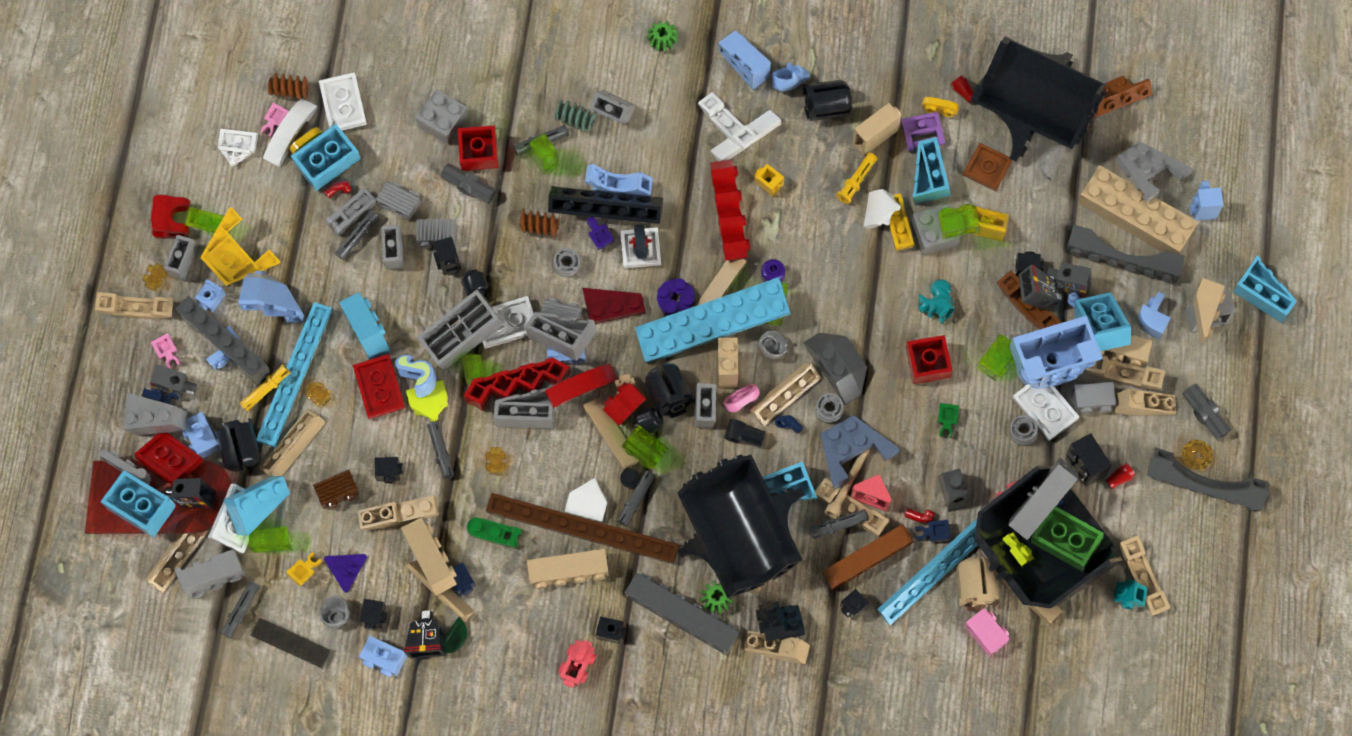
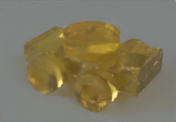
(155, 278)
(314, 390)
(495, 457)

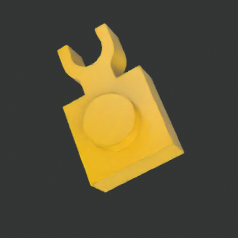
(301, 571)

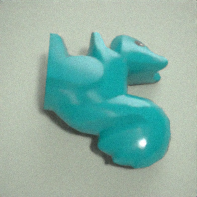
(941, 303)

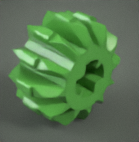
(668, 32)
(708, 595)

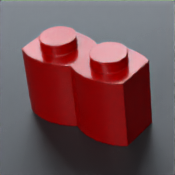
(624, 402)

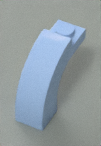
(605, 181)

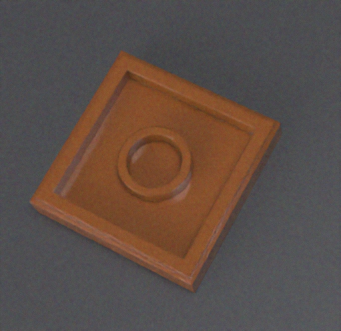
(987, 167)

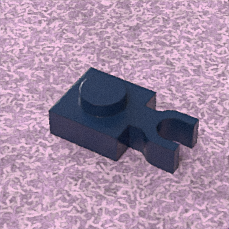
(937, 531)

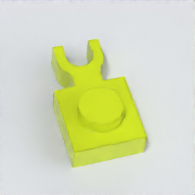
(1020, 551)

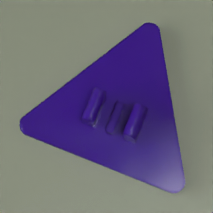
(345, 568)

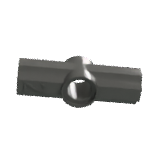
(468, 183)
(1206, 411)

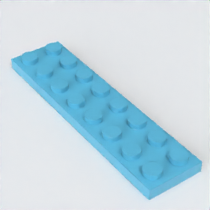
(712, 320)

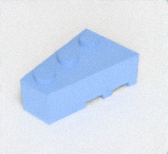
(745, 59)

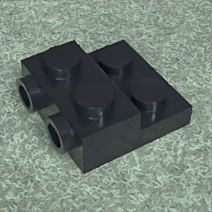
(779, 621)

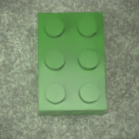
(1067, 538)

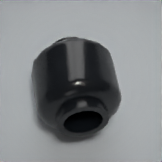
(474, 281)
(649, 420)

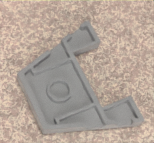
(1144, 162)

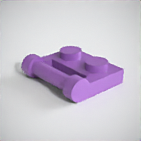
(920, 126)

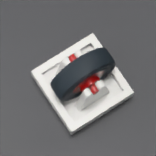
(640, 247)

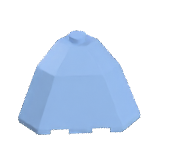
(270, 297)

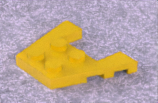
(228, 258)

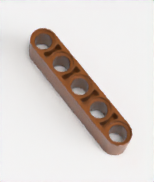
(868, 557)

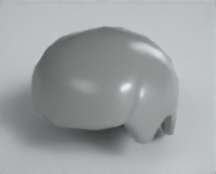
(772, 345)
(335, 612)

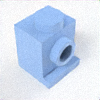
(210, 303)

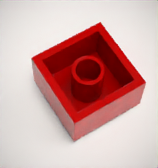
(478, 148)
(928, 359)

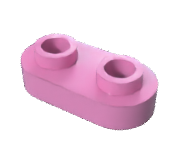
(741, 397)

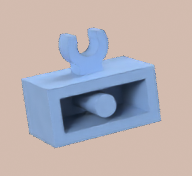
(1206, 202)
(201, 436)
(382, 656)

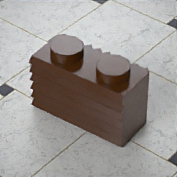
(336, 489)

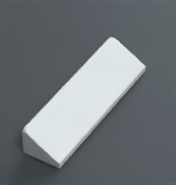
(760, 126)

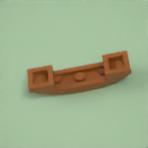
(1038, 317)

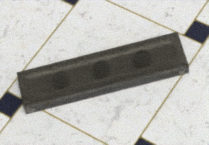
(290, 643)

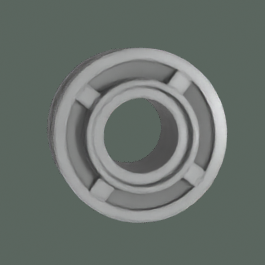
(566, 271)
(833, 400)
(1027, 438)

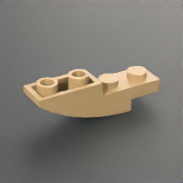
(397, 514)

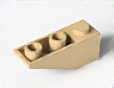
(1205, 304)
(1135, 354)
(1144, 403)
(784, 649)

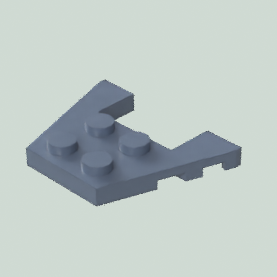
(848, 441)

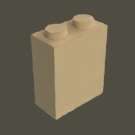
(876, 129)
(728, 362)

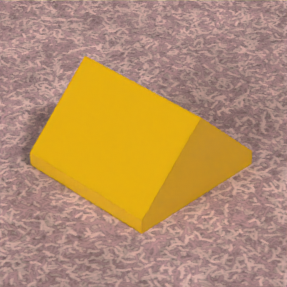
(992, 224)

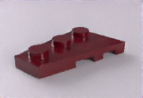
(612, 305)

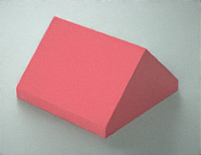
(872, 493)

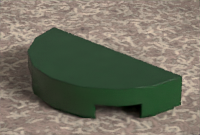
(456, 636)

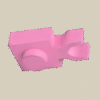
(274, 117)
(165, 348)

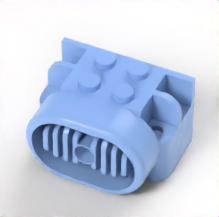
(1067, 344)

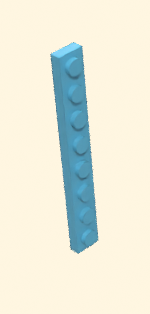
(298, 366)
(929, 575)

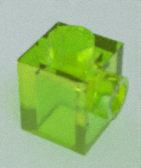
(473, 367)

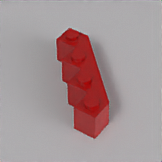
(728, 210)
(506, 382)

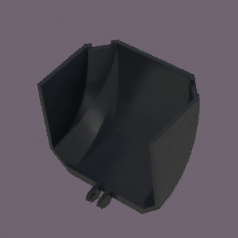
(1046, 578)

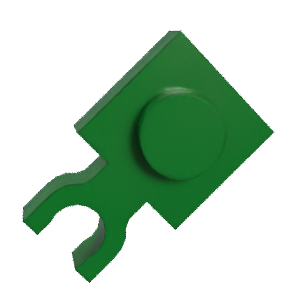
(948, 416)

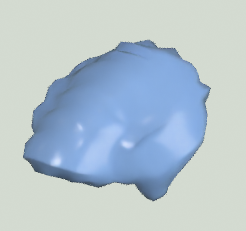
(789, 77)

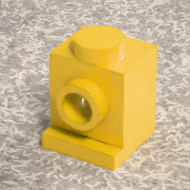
(770, 173)

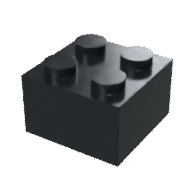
(1088, 460)

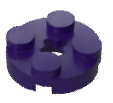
(677, 287)

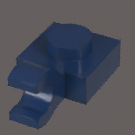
(157, 395)

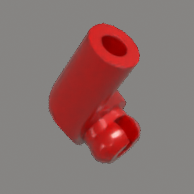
(338, 186)
(920, 517)

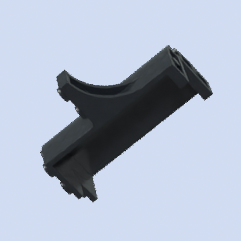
(1038, 95)
(739, 525)

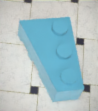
(930, 174)
(1264, 291)
(365, 326)
(791, 477)
(255, 503)

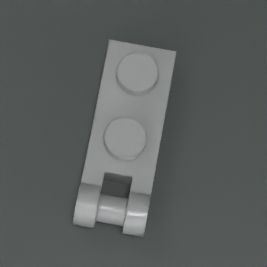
(351, 211)
(114, 460)

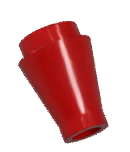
(963, 88)
(1120, 476)

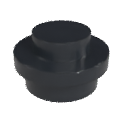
(629, 478)

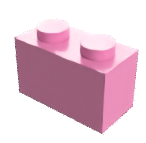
(987, 632)

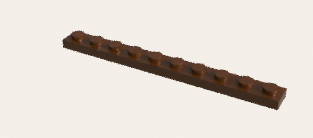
(582, 528)

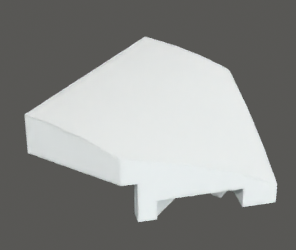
(237, 145)
(880, 208)
(587, 501)

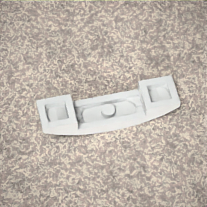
(726, 122)
(288, 130)

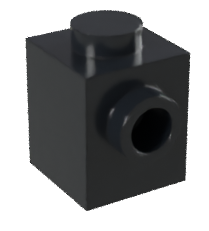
(1025, 259)
(388, 469)
(853, 605)
(373, 614)
(610, 630)

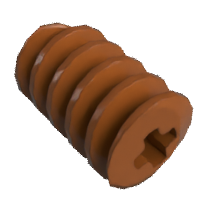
(288, 86)
(539, 223)

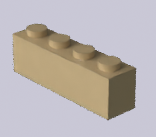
(428, 555)
(567, 568)

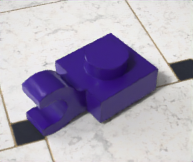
(600, 234)

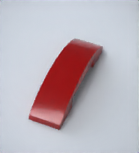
(581, 384)

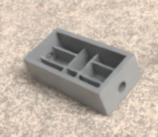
(450, 343)
(1043, 498)

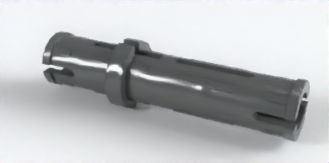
(552, 135)
(361, 229)
(443, 457)
(638, 494)
(843, 522)
(240, 609)

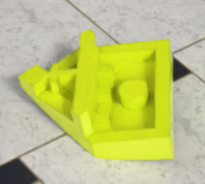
(430, 405)

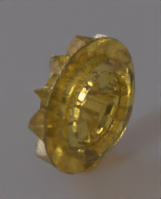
(1193, 446)

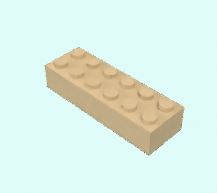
(1126, 208)

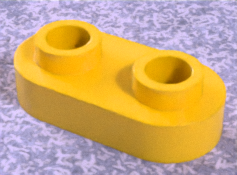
(941, 106)
(305, 139)

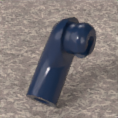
(788, 421)

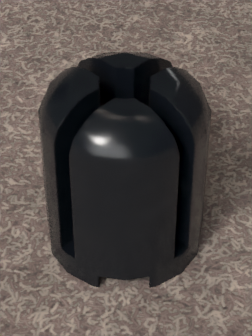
(827, 100)
(664, 402)
(247, 444)

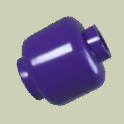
(773, 269)

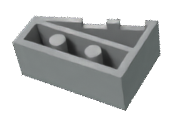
(561, 334)
(525, 411)
(150, 416)
(210, 574)

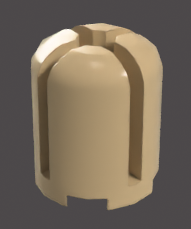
(977, 584)

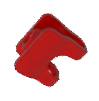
(161, 216)

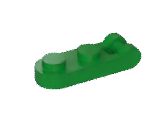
(493, 532)

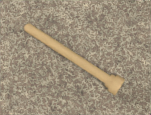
(834, 509)

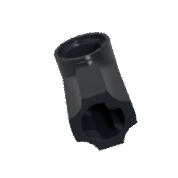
(739, 432)

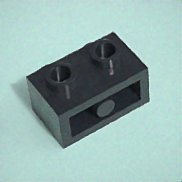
(446, 256)

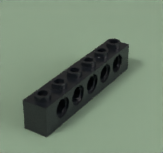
(605, 205)

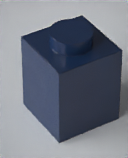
(463, 580)

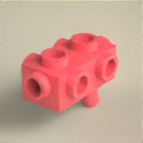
(580, 656)

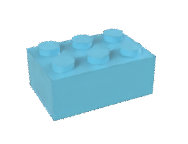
(326, 157)
(1105, 319)
(138, 503)

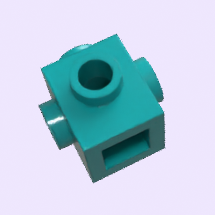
(1130, 594)

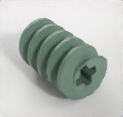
(575, 117)

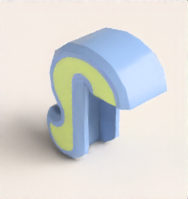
(417, 370)

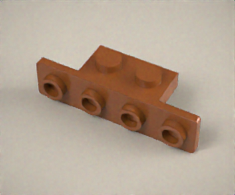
(1121, 93)

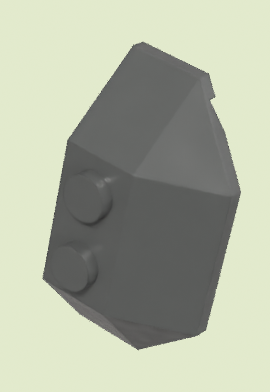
(839, 364)

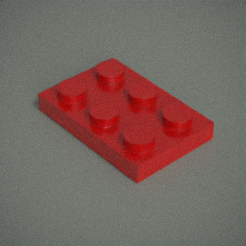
(378, 386)
(168, 457)

